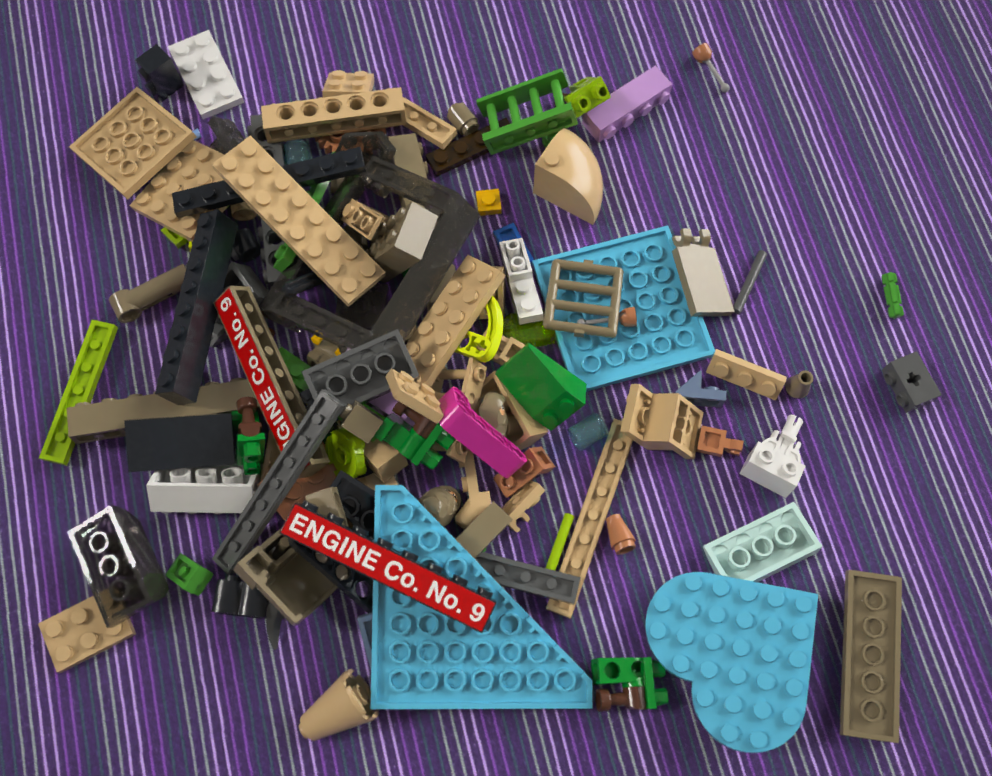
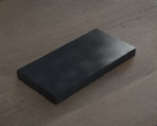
(180, 442)

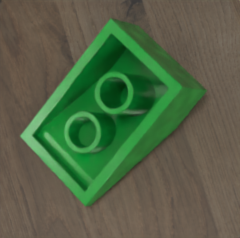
(542, 386)

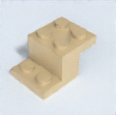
(662, 421)

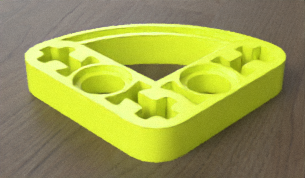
(492, 339)

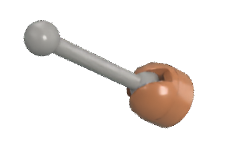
(703, 55)
(627, 318)

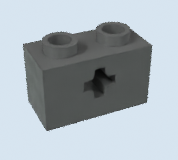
(911, 370)

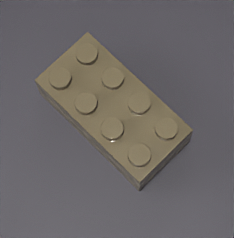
(402, 240)

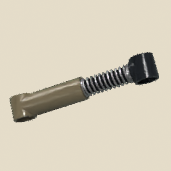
(130, 303)

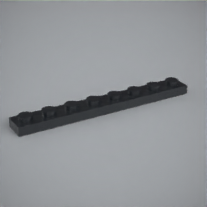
(304, 173)

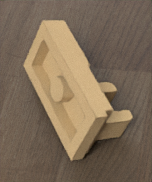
(523, 499)

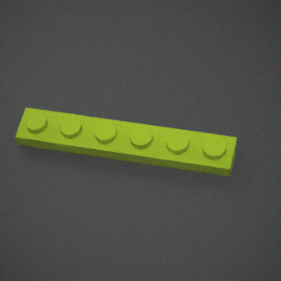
(79, 389)

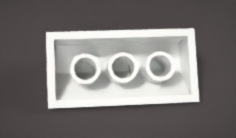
(202, 489)

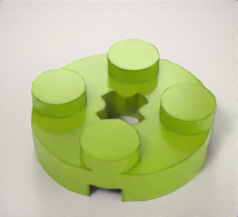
(346, 452)

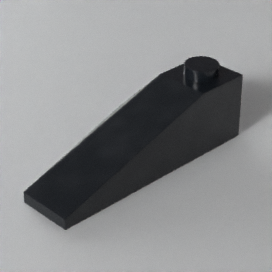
(357, 501)

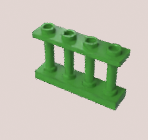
(532, 127)

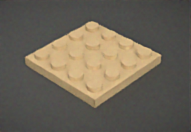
(132, 142)
(185, 171)

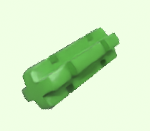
(892, 295)

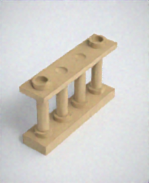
(472, 387)

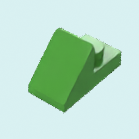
(189, 575)

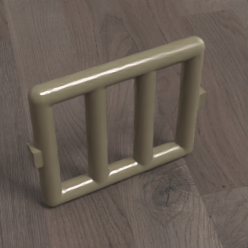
(613, 291)

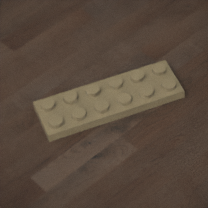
(871, 656)

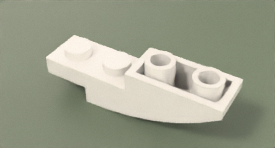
(520, 281)

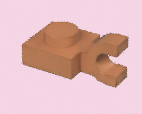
(714, 441)

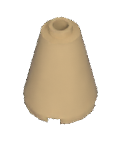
(339, 708)

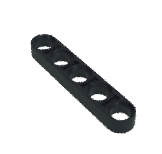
(329, 568)

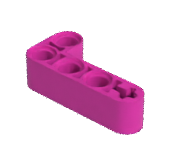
(478, 434)

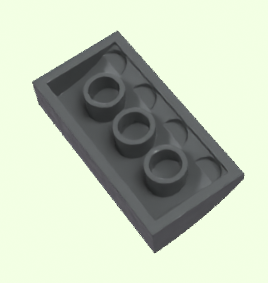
(362, 370)

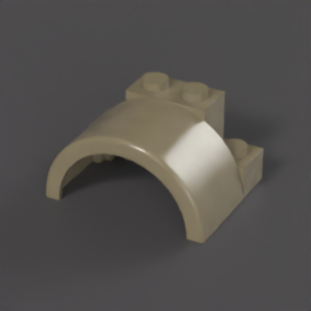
(287, 578)

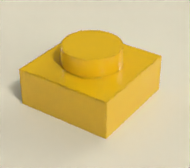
(488, 202)

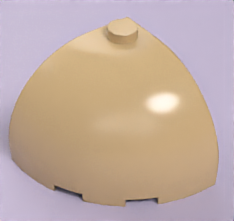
(570, 176)

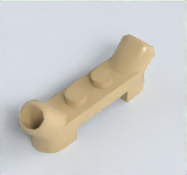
(477, 500)

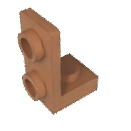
(537, 463)

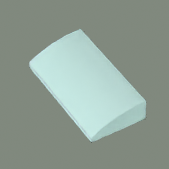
(764, 546)

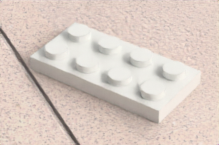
(206, 74)

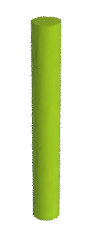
(560, 542)

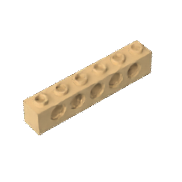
(333, 115)

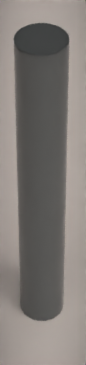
(749, 282)

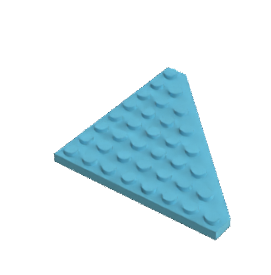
(443, 664)

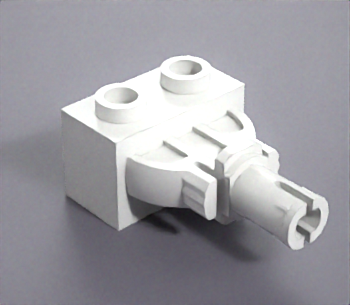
(775, 461)

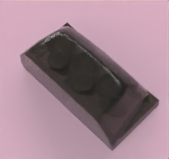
(118, 564)

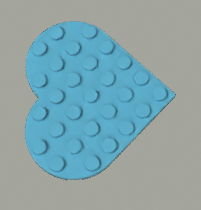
(741, 650)

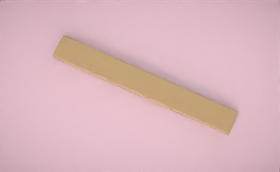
(593, 512)

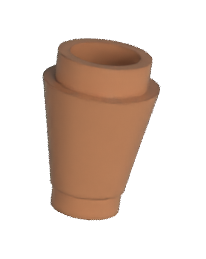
(619, 534)

